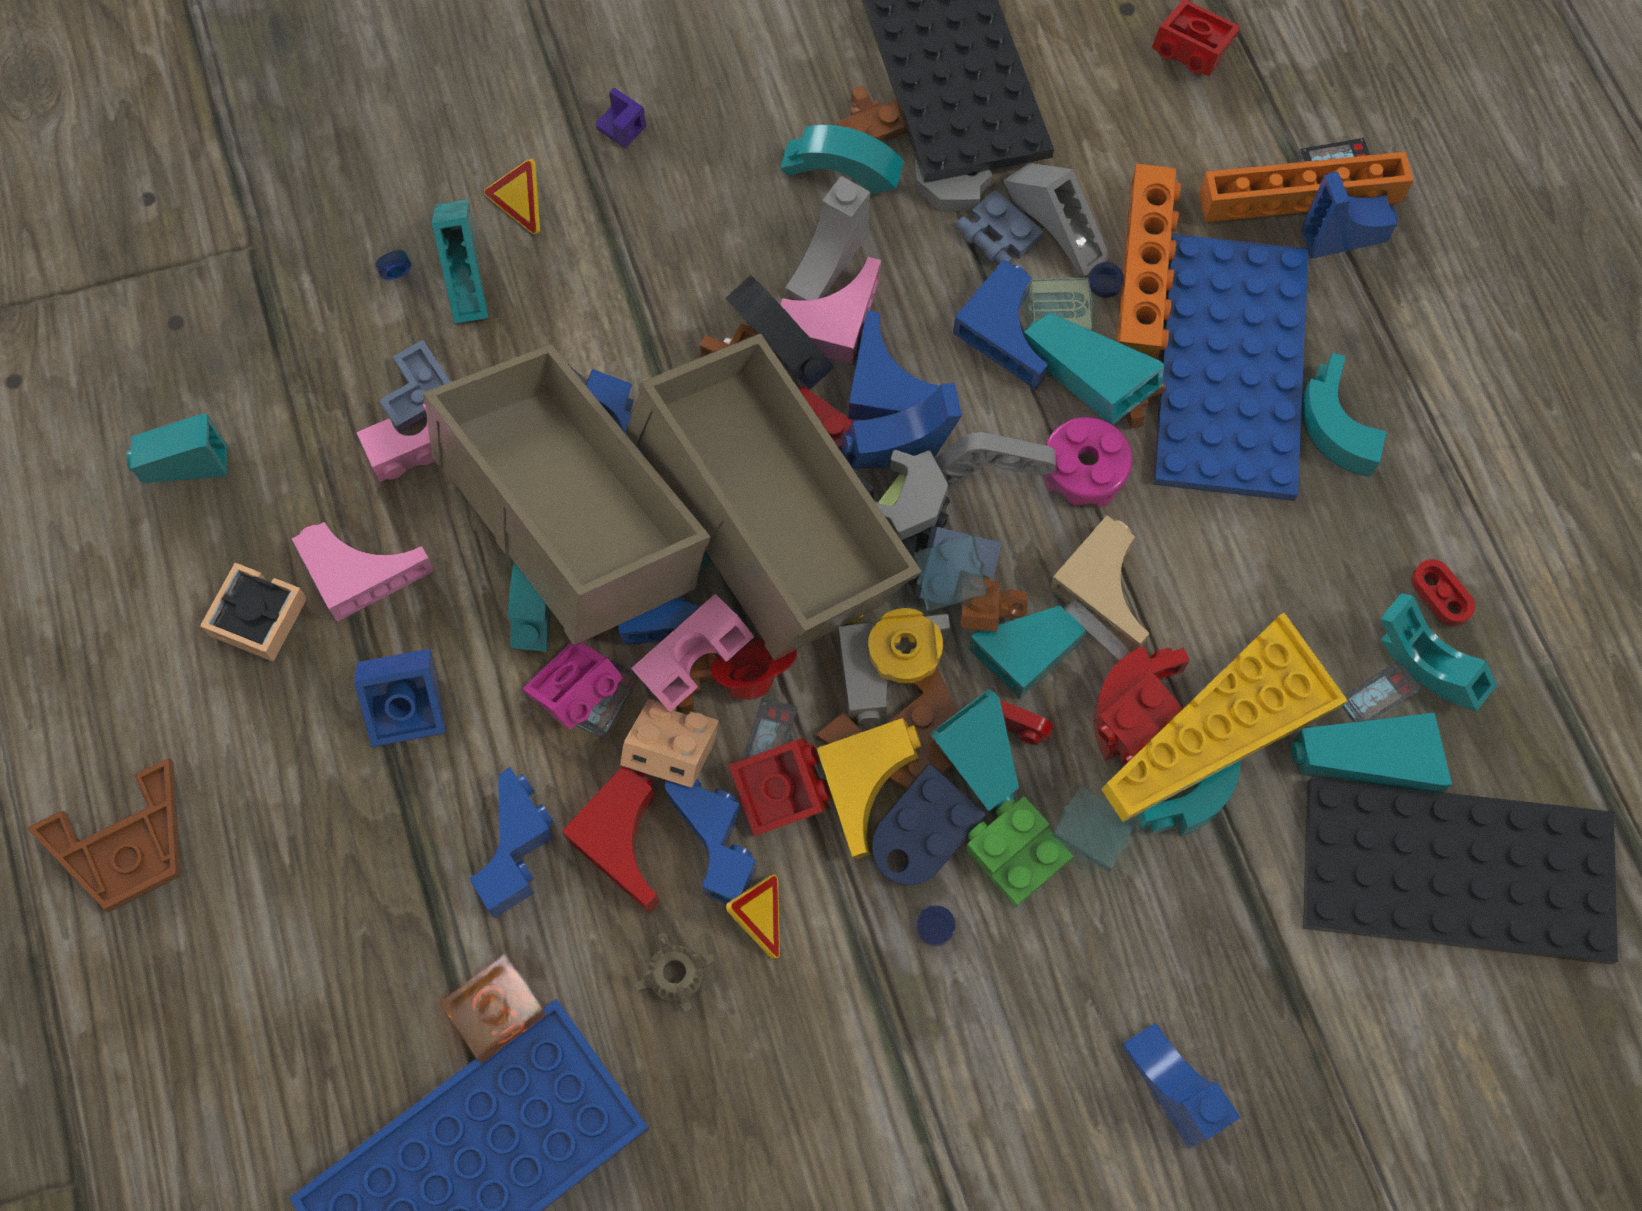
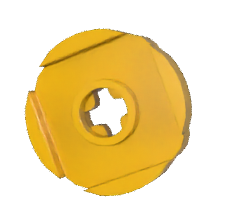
(919, 630)

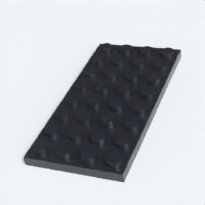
(958, 85)
(1460, 870)

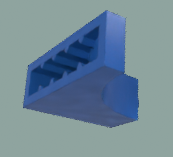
(1345, 222)
(993, 325)
(878, 381)
(909, 431)
(656, 623)
(1189, 1100)

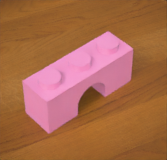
(393, 452)
(708, 630)

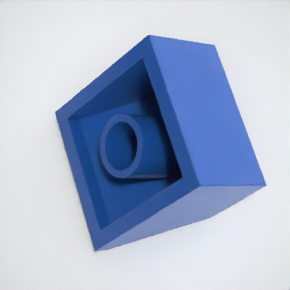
(400, 697)

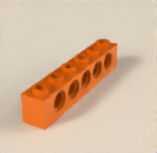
(1148, 186)
(1293, 186)

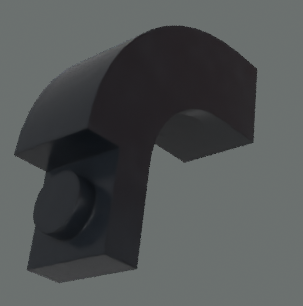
(780, 332)

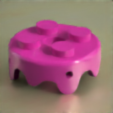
(1089, 483)

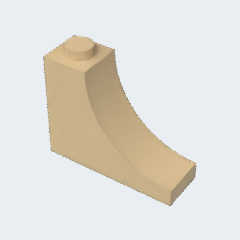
(1095, 580)

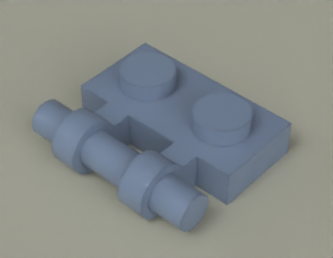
(1005, 223)

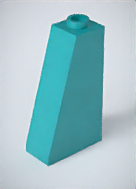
(1093, 367)
(1376, 752)

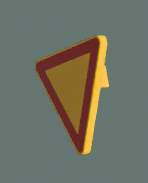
(518, 195)
(759, 914)

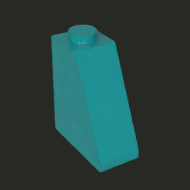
(179, 451)
(1028, 647)
(980, 749)

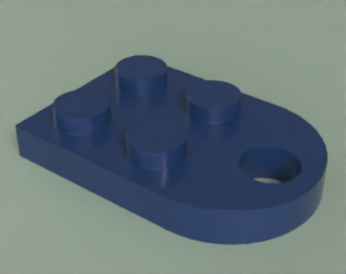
(925, 826)

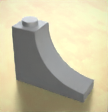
(1060, 206)
(837, 238)
(863, 685)

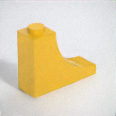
(859, 768)

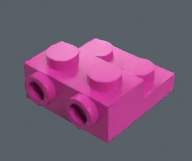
(573, 684)

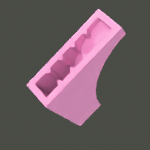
(839, 319)
(352, 577)

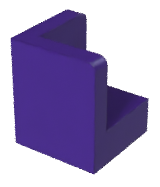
(623, 119)

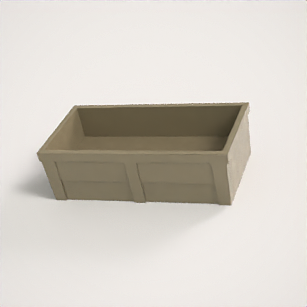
(565, 492)
(771, 492)

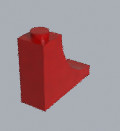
(608, 832)

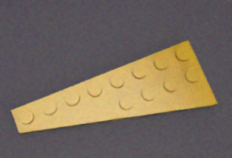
(1249, 705)

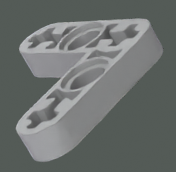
(995, 451)

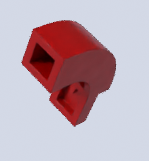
(1127, 674)

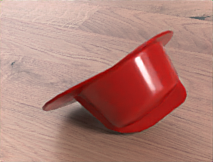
(750, 671)

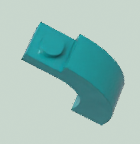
(847, 152)
(1332, 430)
(528, 615)
(1432, 662)
(1195, 808)

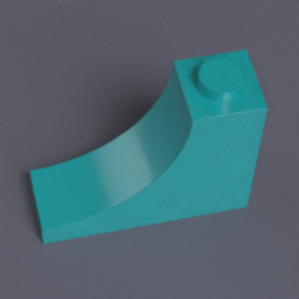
(459, 260)

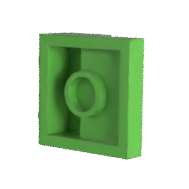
(1017, 850)

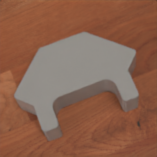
(953, 193)
(920, 495)

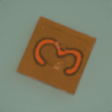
(493, 1009)

